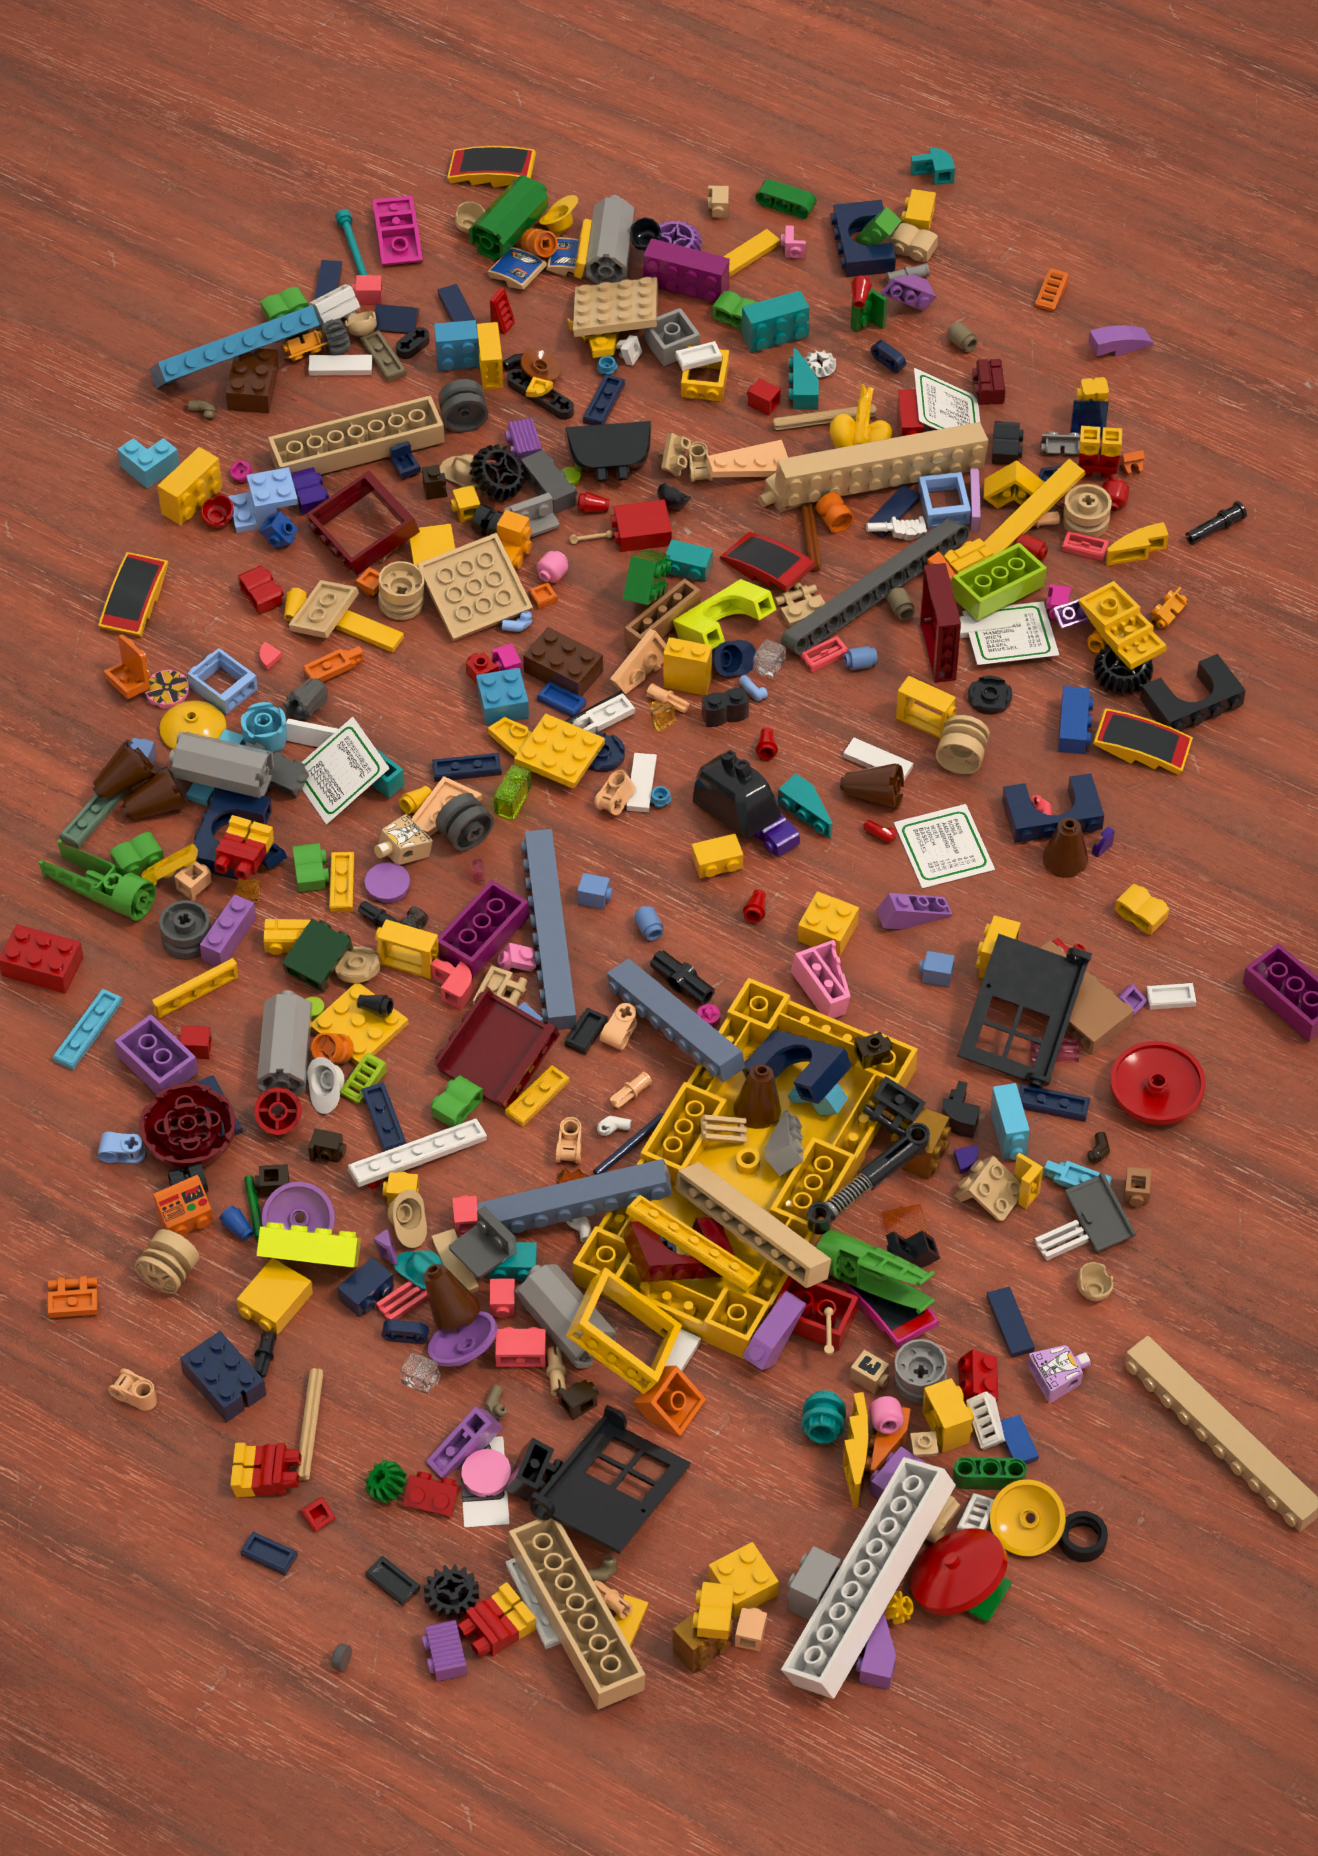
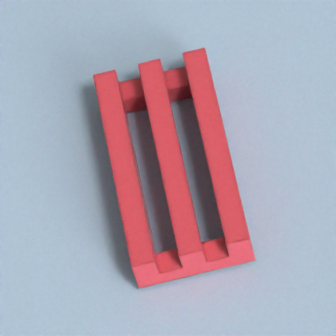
(1085, 548)
(826, 656)
(400, 1297)

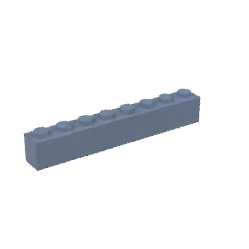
(676, 1020)
(581, 1197)

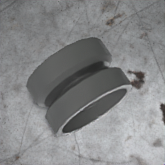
(463, 405)
(464, 821)
(184, 928)

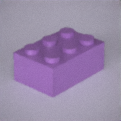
(155, 1055)

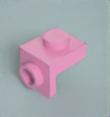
(793, 248)
(517, 957)

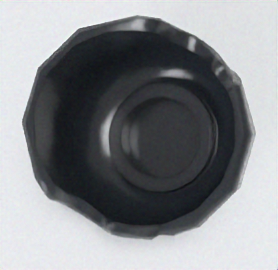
(642, 232)
(673, 497)

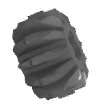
(335, 336)

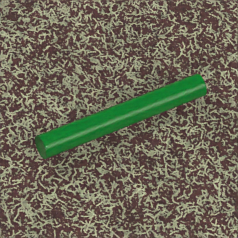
(253, 1204)

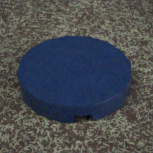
(610, 755)

